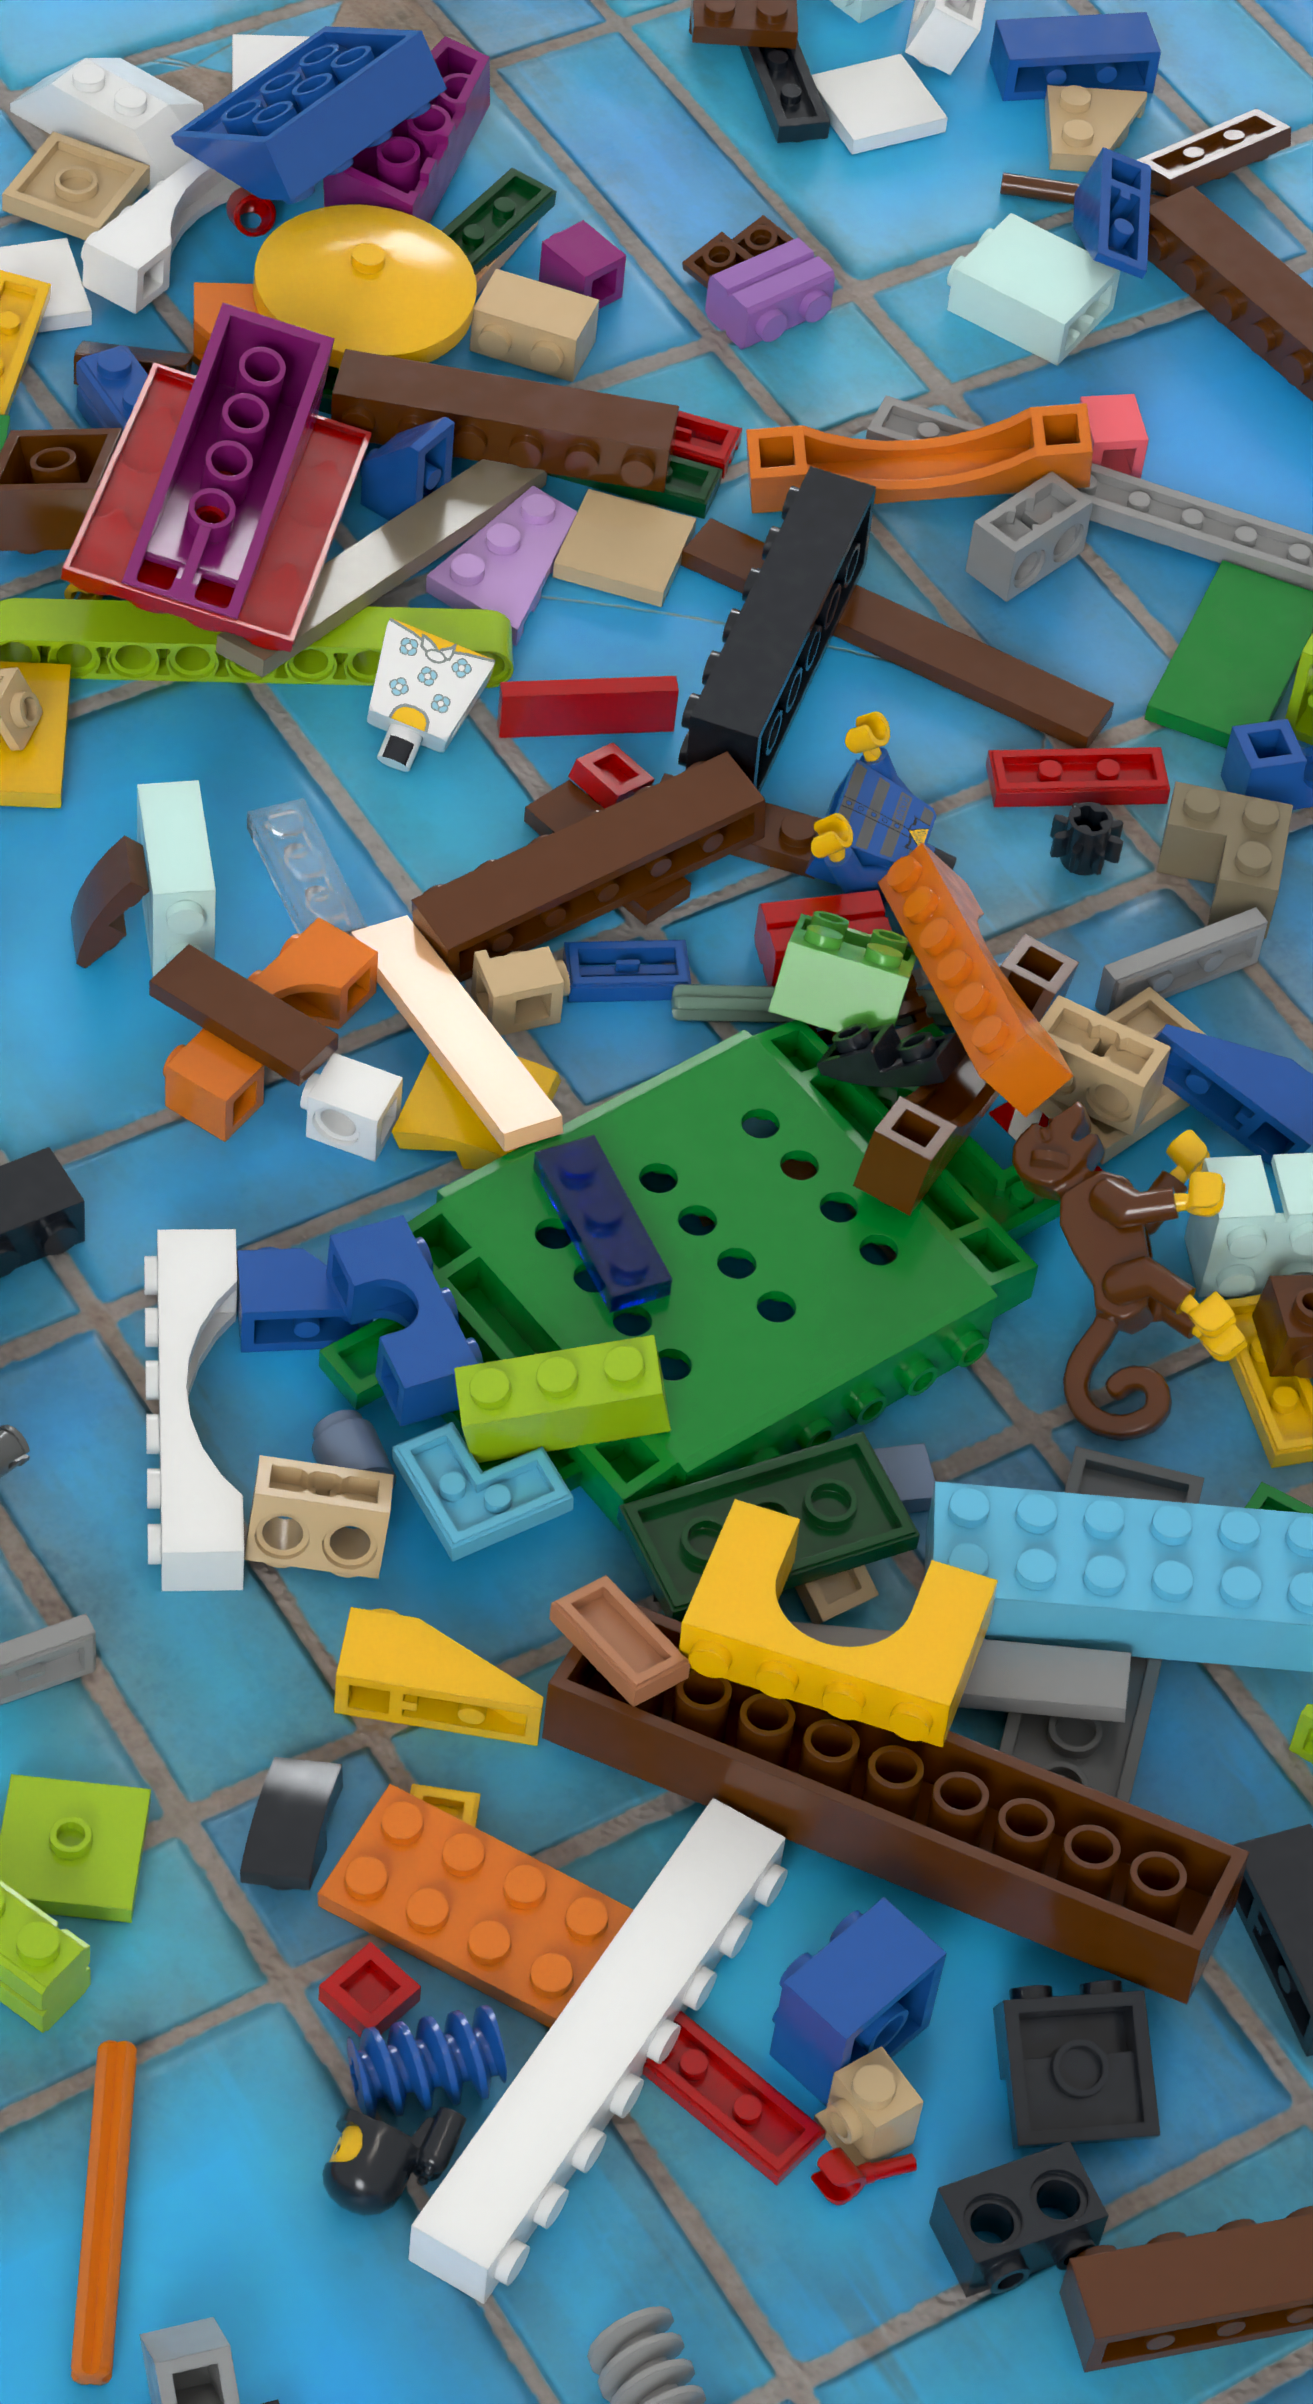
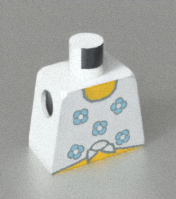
(423, 692)

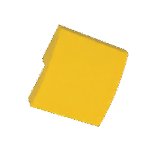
(442, 1119)

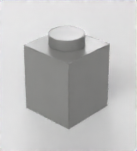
(189, 2364)

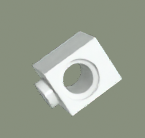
(352, 1106)

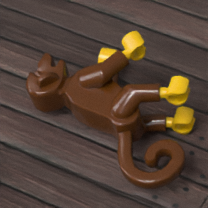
(1110, 1237)

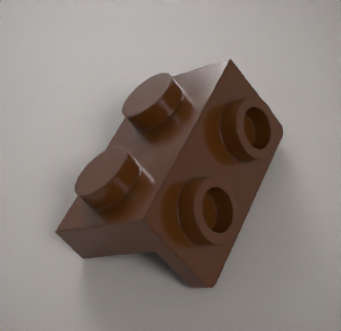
(745, 22)

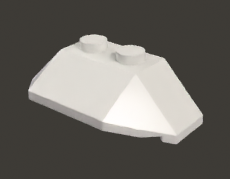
(113, 109)

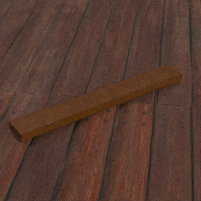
(925, 647)

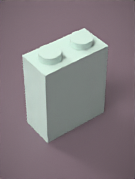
(1032, 288)
(178, 869)

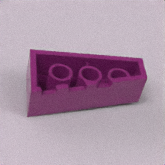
(423, 152)

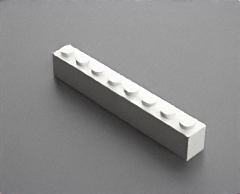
(596, 2052)

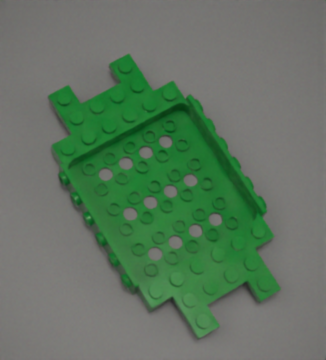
(752, 1383)

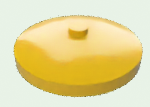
(368, 281)

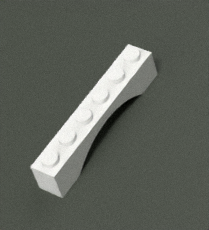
(133, 252)
(199, 1509)

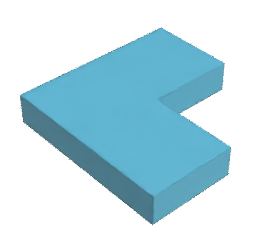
(474, 1506)

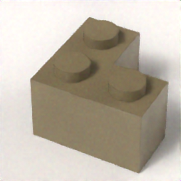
(1227, 843)

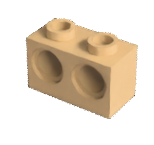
(1112, 1066)
(321, 1505)

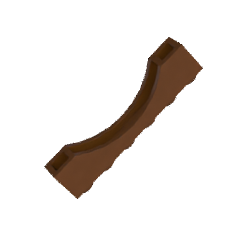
(936, 1119)

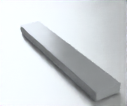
(1025, 1675)

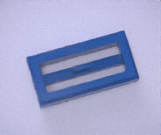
(627, 978)

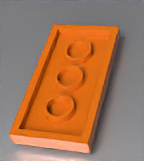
(471, 1905)

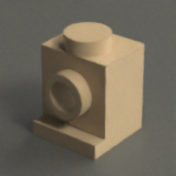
(520, 989)
(871, 2109)

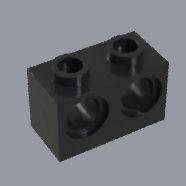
(1009, 2205)

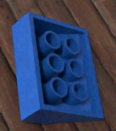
(315, 110)

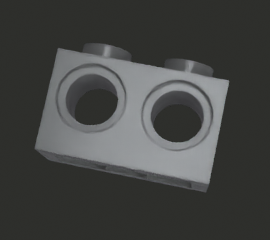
(1029, 536)

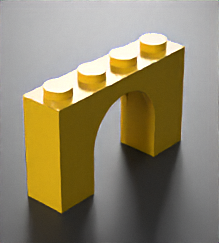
(898, 1684)

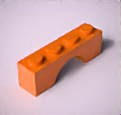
(318, 974)

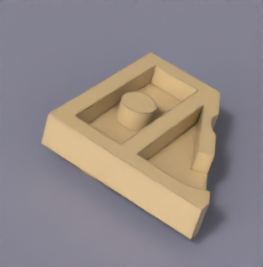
(1087, 120)

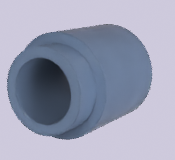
(349, 1442)

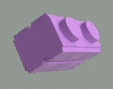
(770, 294)

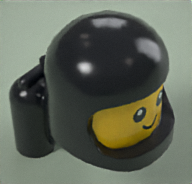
(377, 2159)

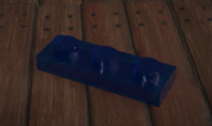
(602, 1223)

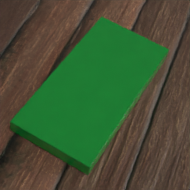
(1234, 655)

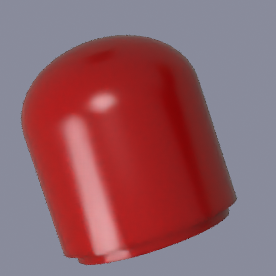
(242, 202)

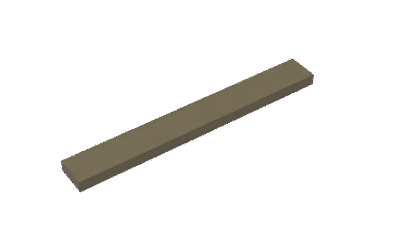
(394, 555)

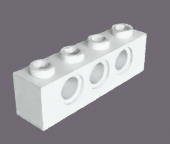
(943, 31)

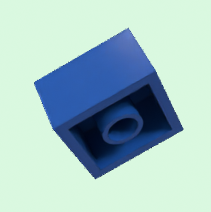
(855, 1995)

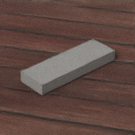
(1184, 960)

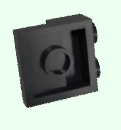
(1076, 2065)

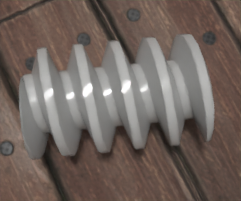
(639, 2361)

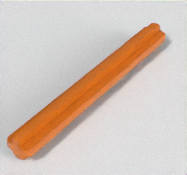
(104, 2214)

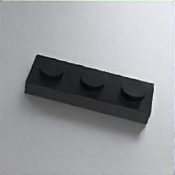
(787, 93)

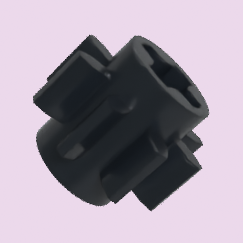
(1086, 838)

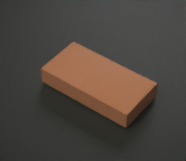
(619, 1640)

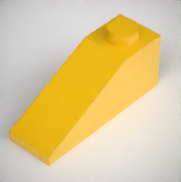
(419, 1677)

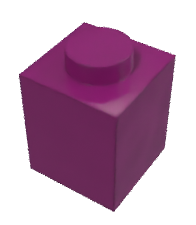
(583, 263)

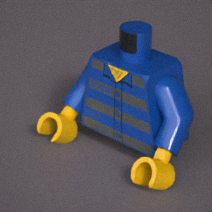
(870, 817)

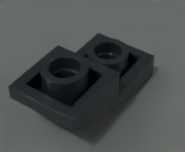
(882, 1060)
(291, 1823)

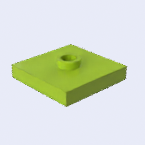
(74, 1845)

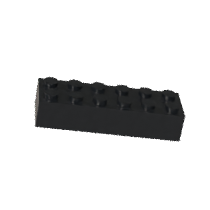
(782, 627)

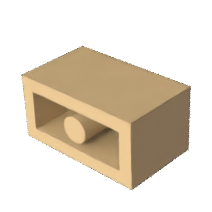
(534, 325)

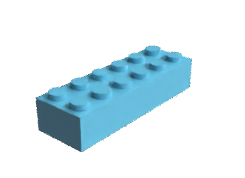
(1134, 1573)

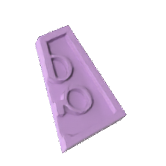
(506, 560)

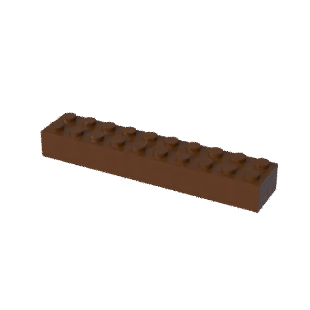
(930, 1818)

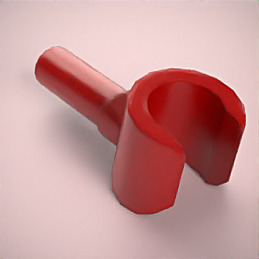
(843, 2180)

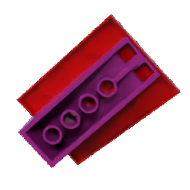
(225, 486)

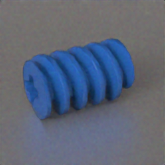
(427, 2061)

